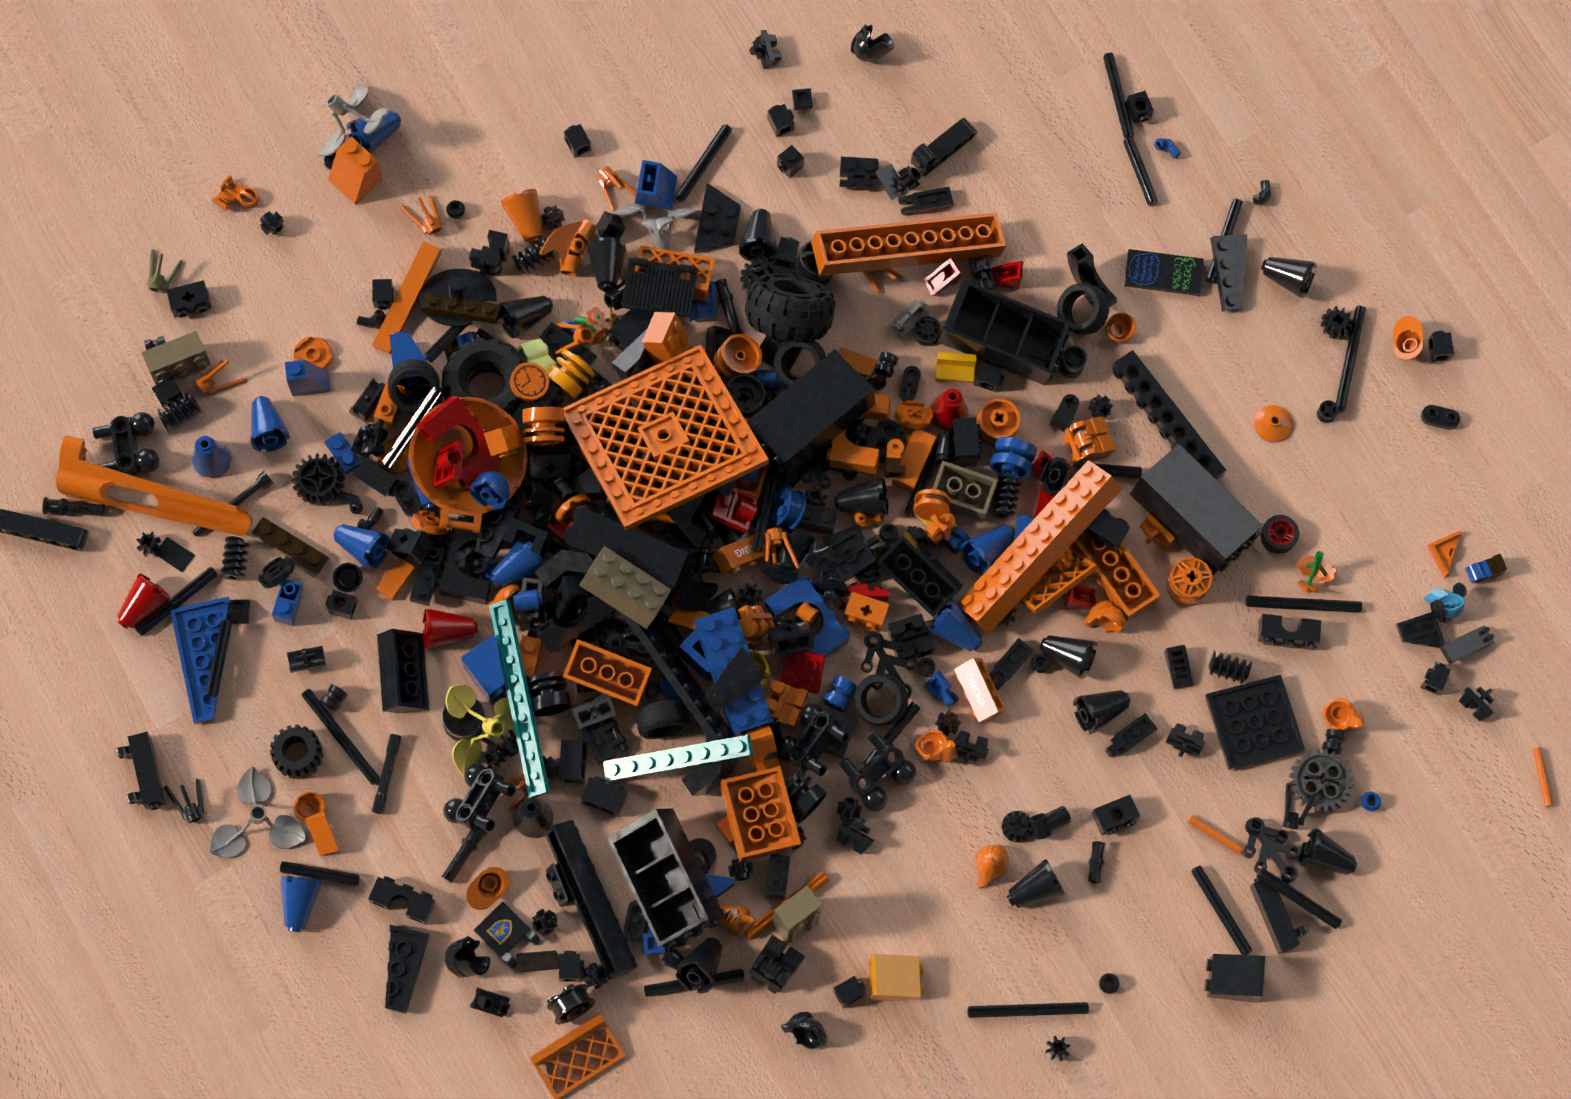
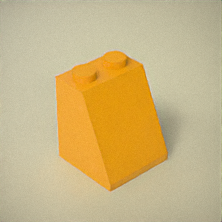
(895, 977)

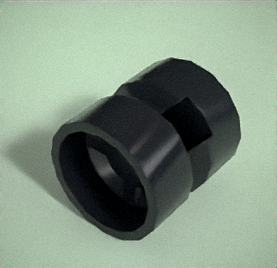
(1072, 361)

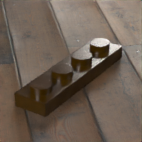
(461, 308)
(290, 545)

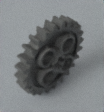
(1322, 762)

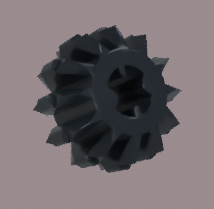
(1335, 317)

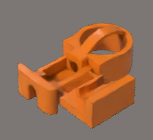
(234, 191)

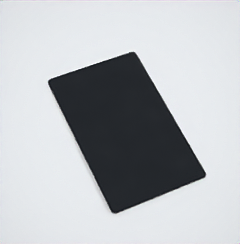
(888, 178)
(174, 554)

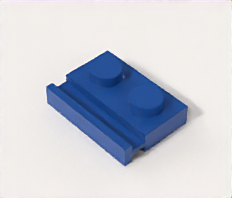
(705, 310)

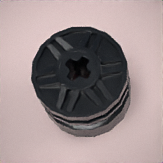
(807, 267)
(750, 390)
(548, 693)
(458, 731)
(802, 797)

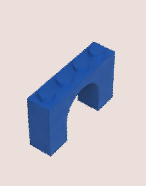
(832, 635)

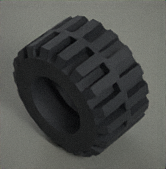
(291, 736)

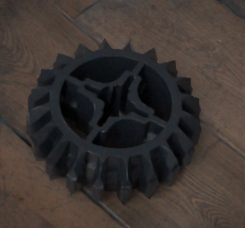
(310, 479)

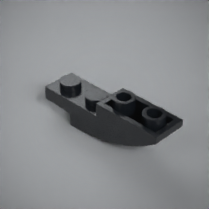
(430, 570)

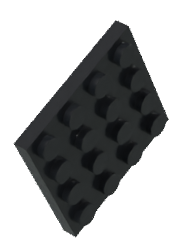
(1254, 722)

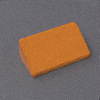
(686, 618)
(322, 833)

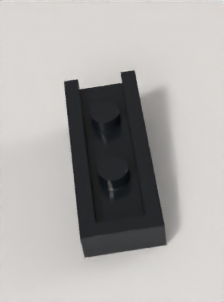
(1467, 644)

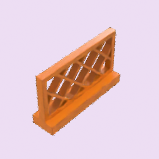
(701, 289)
(1062, 586)
(567, 1041)

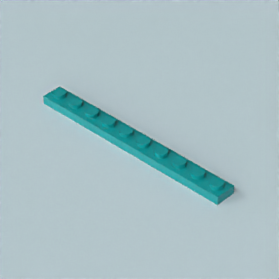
(519, 699)

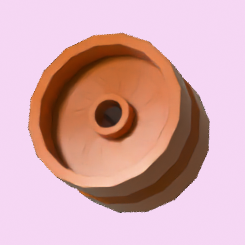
(737, 356)
(997, 420)

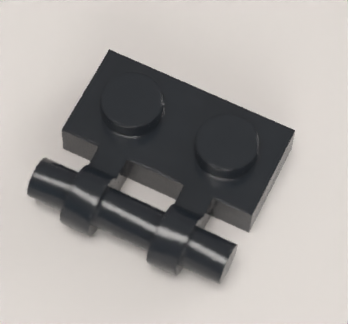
(858, 168)
(599, 742)

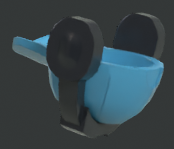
(1446, 604)

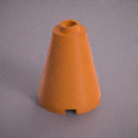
(524, 214)

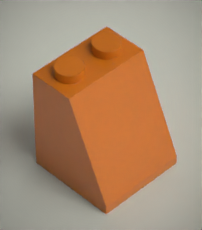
(354, 170)

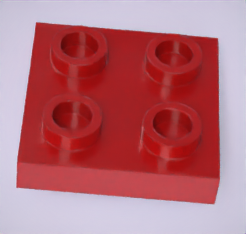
(449, 464)
(735, 510)
(803, 670)

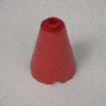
(947, 407)
(141, 601)
(446, 628)

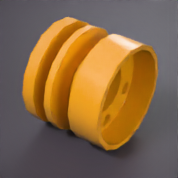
(570, 374)

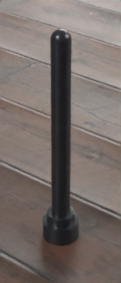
(262, 481)

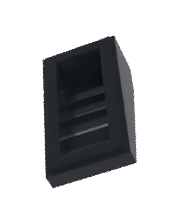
(1171, 667)

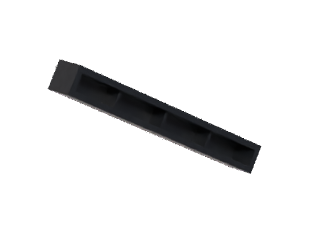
(590, 899)

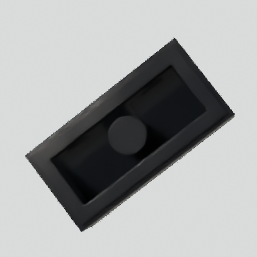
(714, 339)
(537, 961)

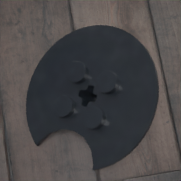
(458, 284)

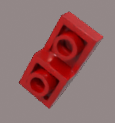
(876, 593)

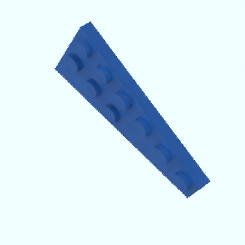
(196, 638)

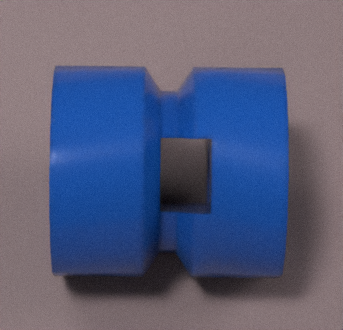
(840, 692)

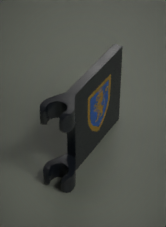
(503, 930)

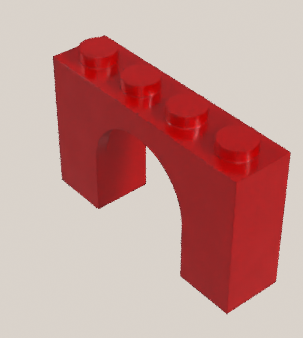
(454, 413)

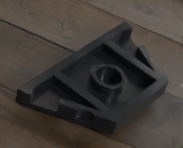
(717, 220)

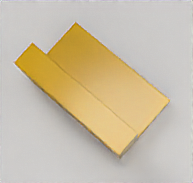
(955, 367)

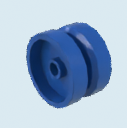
(1013, 457)

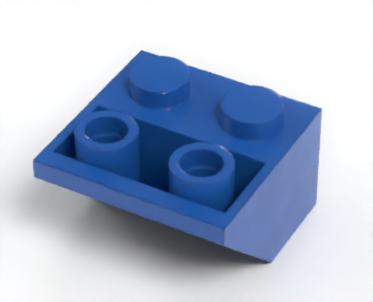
(655, 186)

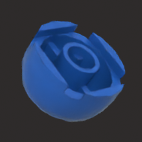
(490, 489)

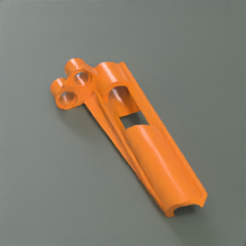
(90, 482)

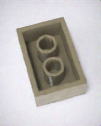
(176, 358)
(968, 489)

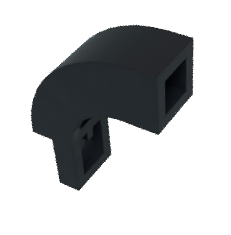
(1084, 271)

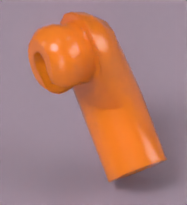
(866, 521)

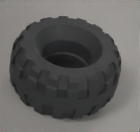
(790, 307)
(480, 358)

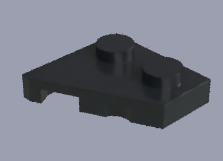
(1421, 631)

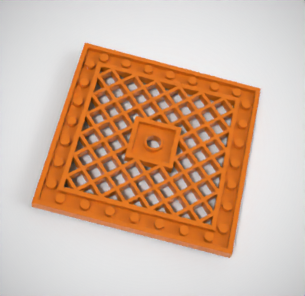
(681, 491)

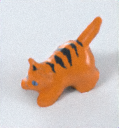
(735, 918)

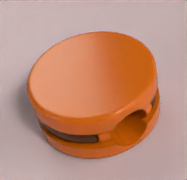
(931, 502)

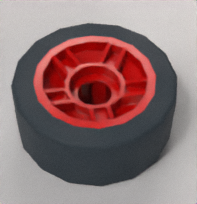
(1284, 526)

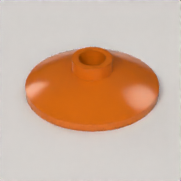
(1267, 429)

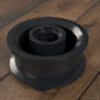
(570, 1003)

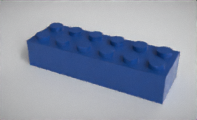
(720, 640)

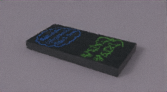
(1163, 272)

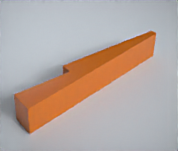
(407, 295)

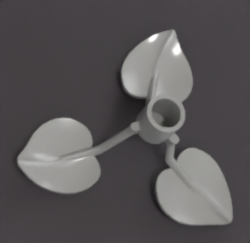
(341, 107)
(659, 236)
(284, 833)

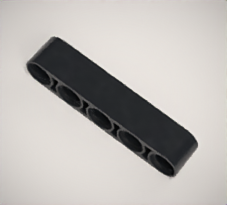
(43, 530)

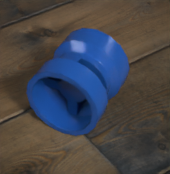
(957, 538)

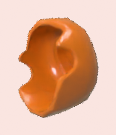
(1120, 327)
(308, 804)

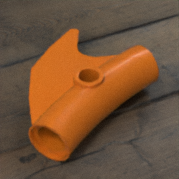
(570, 244)

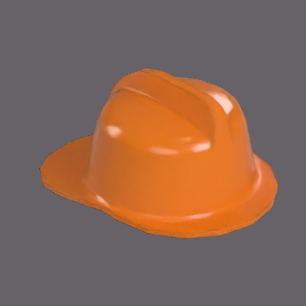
(1408, 338)
(487, 888)

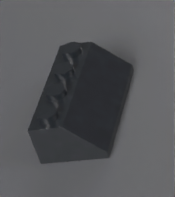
(402, 671)

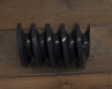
(531, 257)
(178, 410)
(1004, 497)
(234, 558)
(1229, 667)

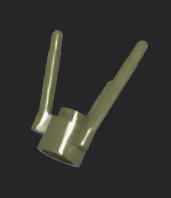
(156, 281)

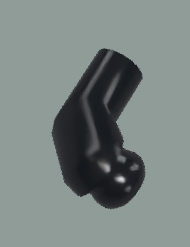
(353, 500)
(372, 519)

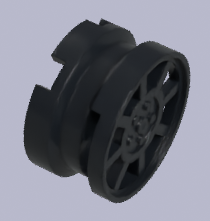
(927, 331)

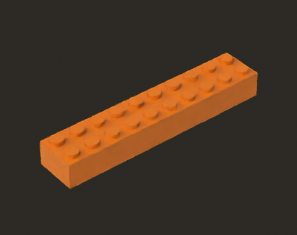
(907, 243)
(1039, 546)

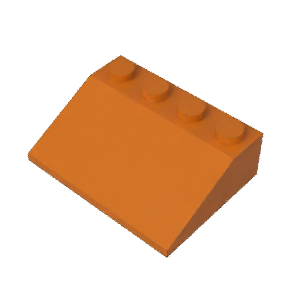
(759, 813)

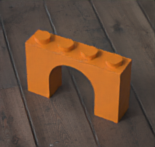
(858, 458)

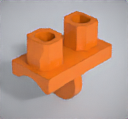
(940, 529)
(1156, 532)

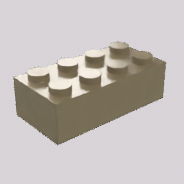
(625, 587)
(797, 915)

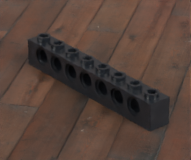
(1132, 363)

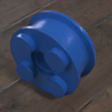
(787, 508)

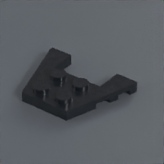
(682, 514)

